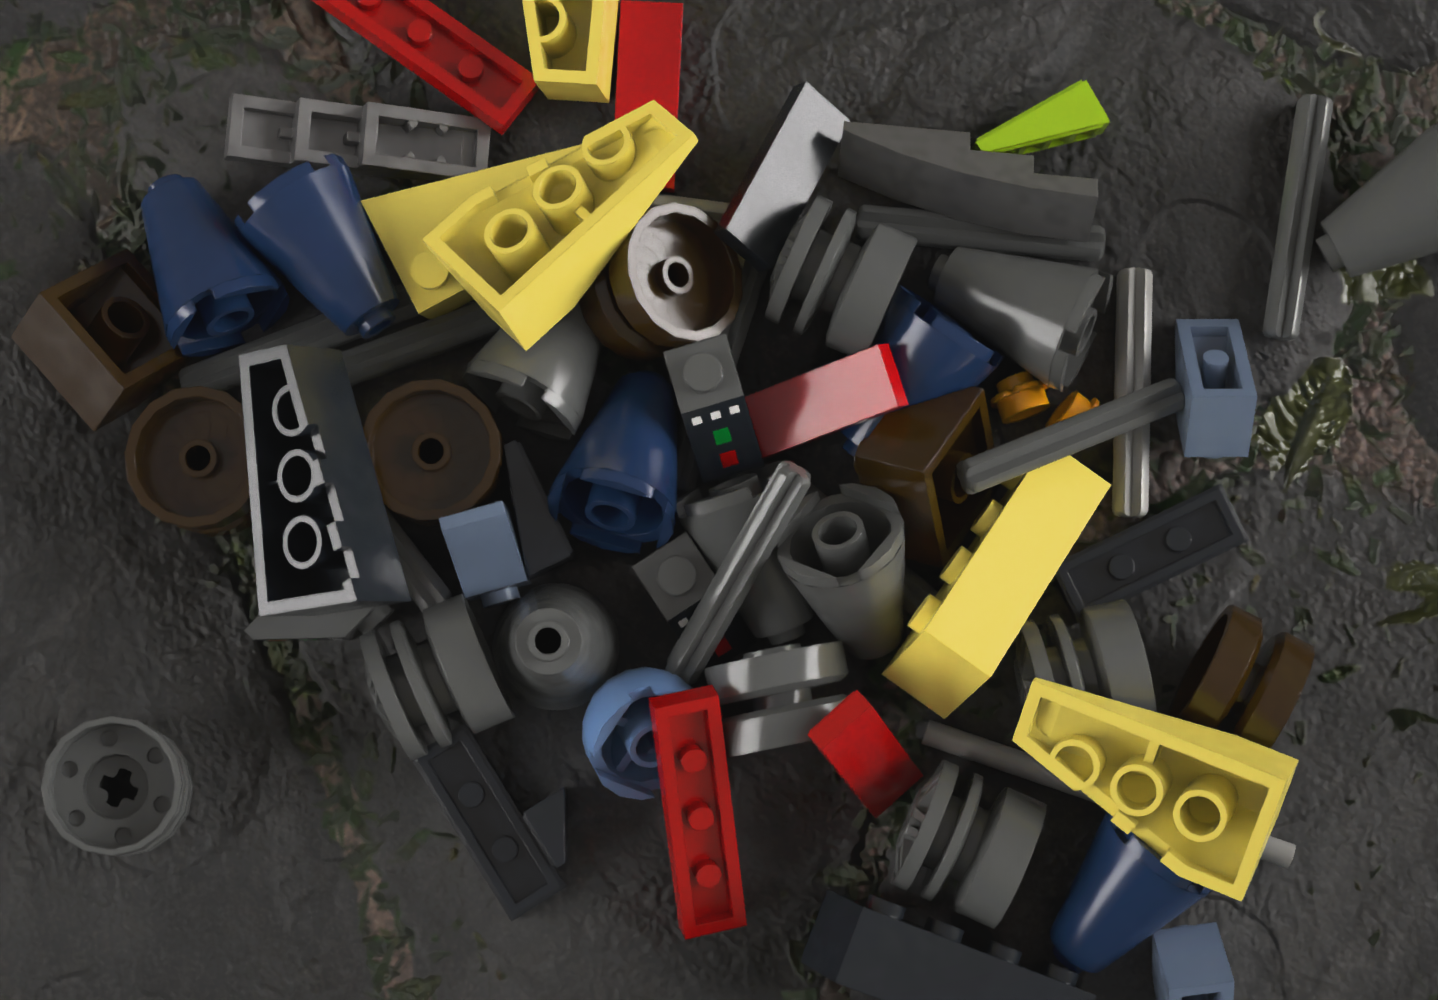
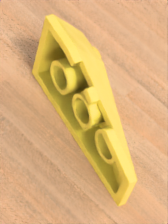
(550, 234)
(1173, 783)

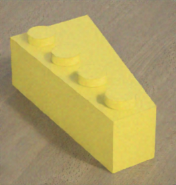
(572, 47)
(412, 213)
(994, 583)

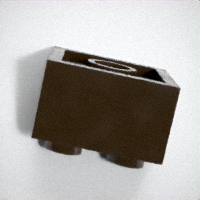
(101, 339)
(915, 462)

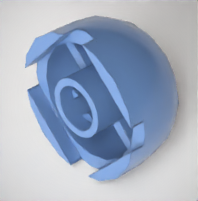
(620, 731)

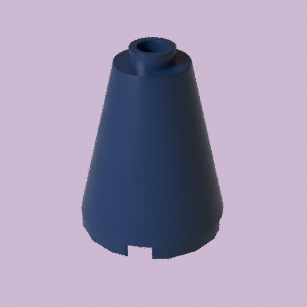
(324, 245)
(204, 270)
(930, 354)
(624, 469)
(1117, 901)

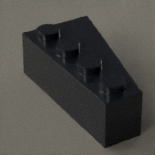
(313, 488)
(897, 959)

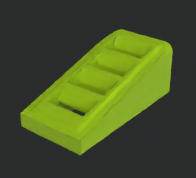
(1057, 121)

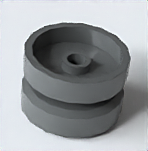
(780, 694)

